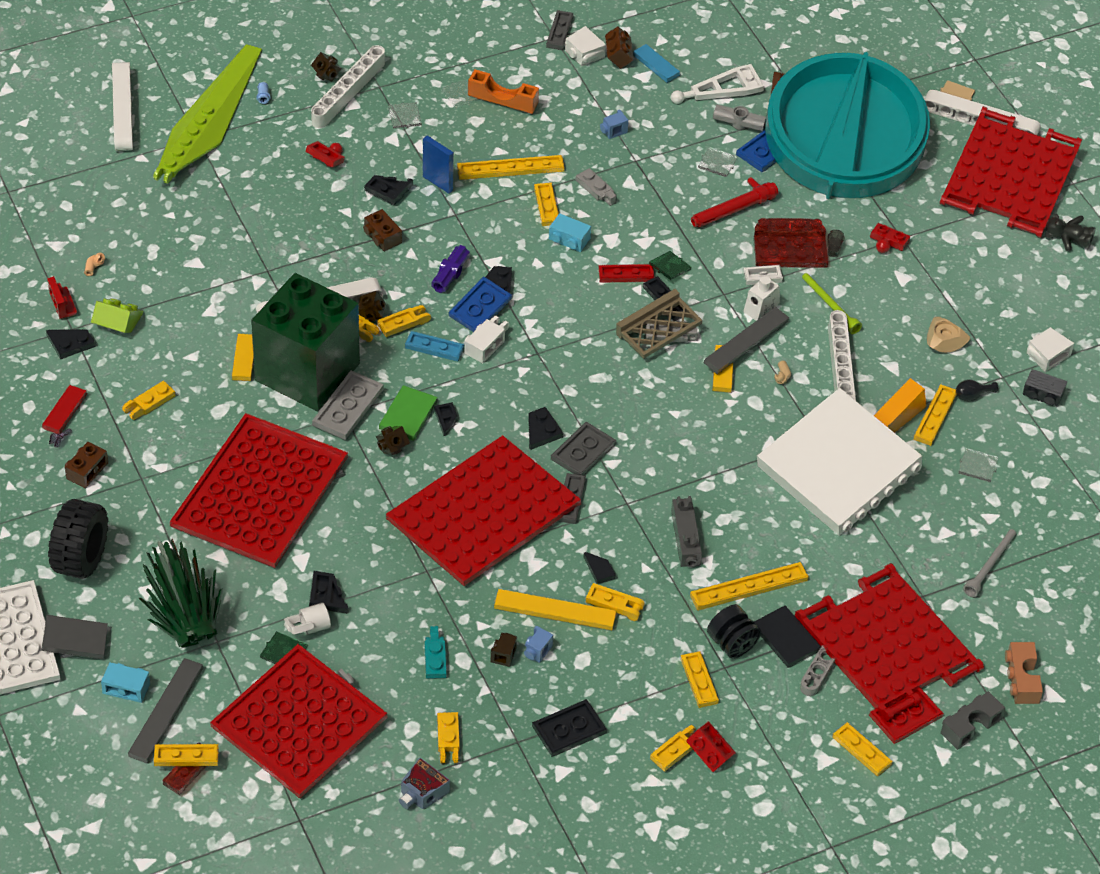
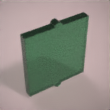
(670, 265)
(279, 647)

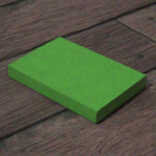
(409, 410)

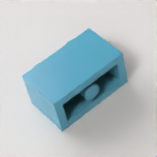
(569, 232)
(125, 682)

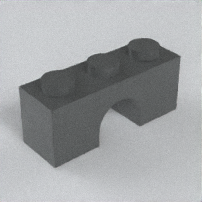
(983, 709)

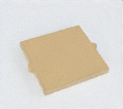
(958, 90)

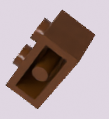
(619, 47)
(382, 230)
(86, 464)

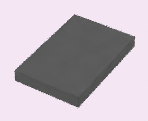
(583, 449)
(74, 637)

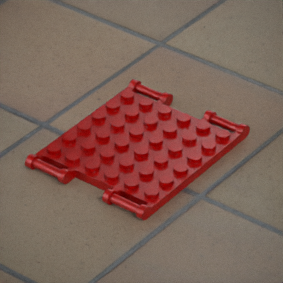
(1011, 172)
(888, 642)

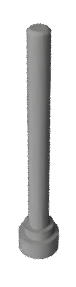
(973, 586)

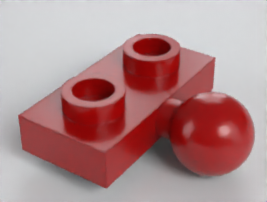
(329, 155)
(888, 237)

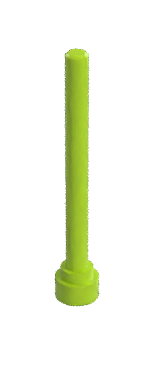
(854, 324)

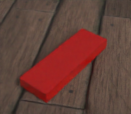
(625, 273)
(64, 409)

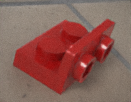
(61, 299)
(710, 746)

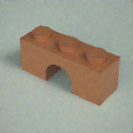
(1024, 687)

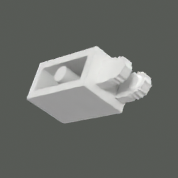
(486, 339)

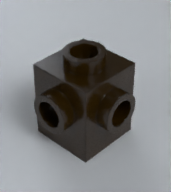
(326, 67)
(371, 306)
(392, 440)

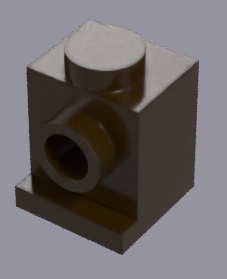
(504, 649)

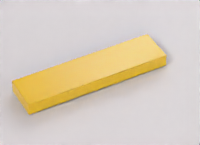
(935, 415)

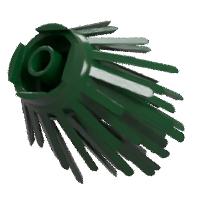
(187, 612)

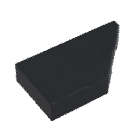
(446, 416)
(599, 568)

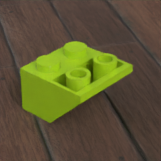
(115, 315)

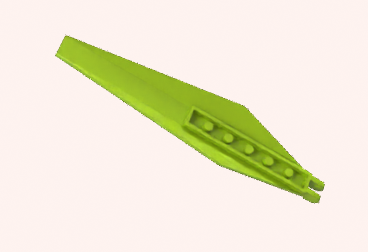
(209, 117)

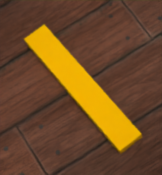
(510, 167)
(749, 586)
(555, 609)

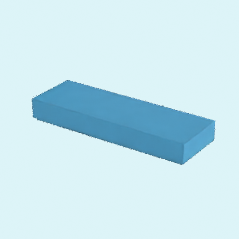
(656, 63)
(434, 346)

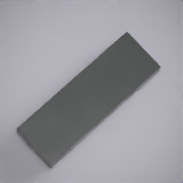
(559, 30)
(575, 484)

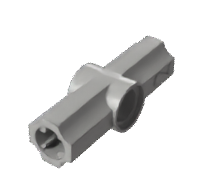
(739, 117)

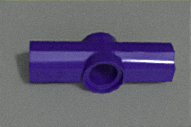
(450, 269)

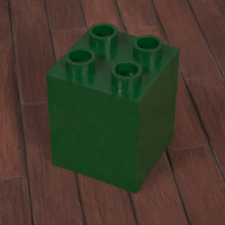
(306, 341)

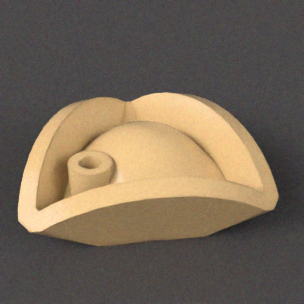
(945, 335)

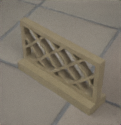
(649, 315)

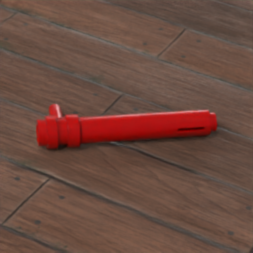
(758, 195)

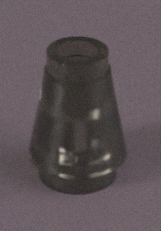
(835, 241)

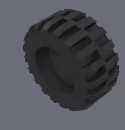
(78, 538)

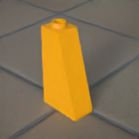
(902, 406)

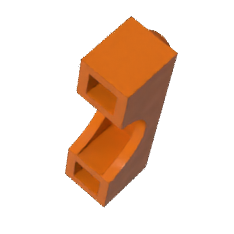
(483, 86)

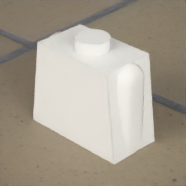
(585, 46)
(1049, 349)

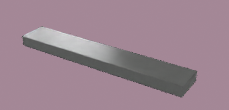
(746, 340)
(165, 710)

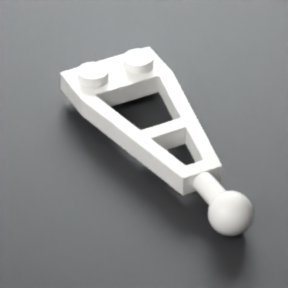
(746, 75)

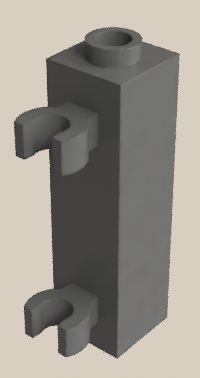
(686, 532)

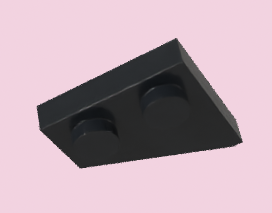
(388, 188)
(501, 276)
(70, 341)
(542, 428)
(325, 590)

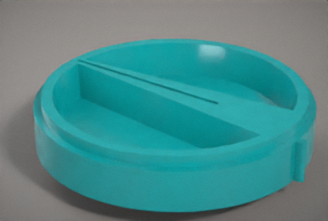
(847, 125)

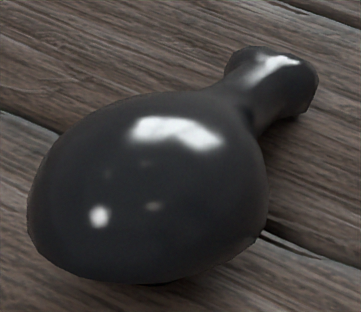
(971, 389)

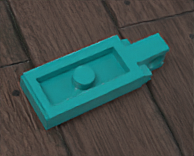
(435, 655)

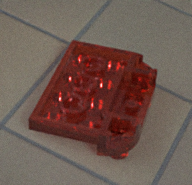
(790, 243)

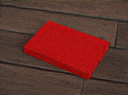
(909, 720)

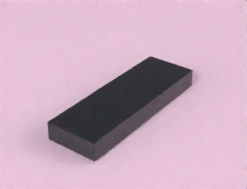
(657, 288)

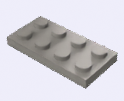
(348, 405)

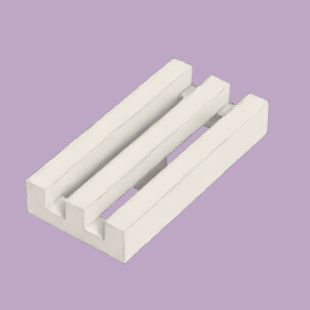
(753, 277)

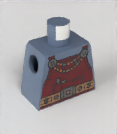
(423, 785)

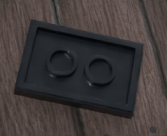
(787, 636)
(569, 728)

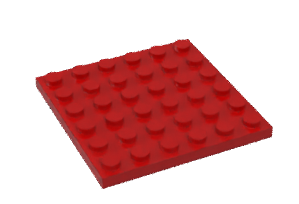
(298, 720)

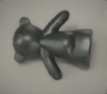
(1070, 231)

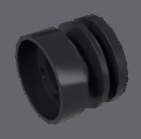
(734, 631)

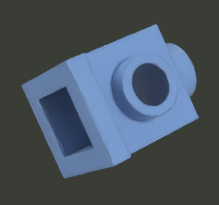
(615, 125)
(538, 644)

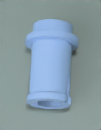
(263, 95)

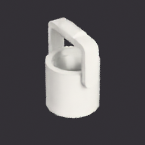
(312, 620)

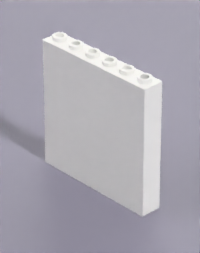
(839, 461)

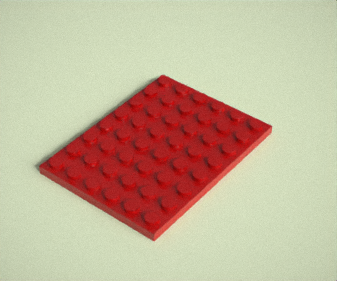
(259, 490)
(483, 510)

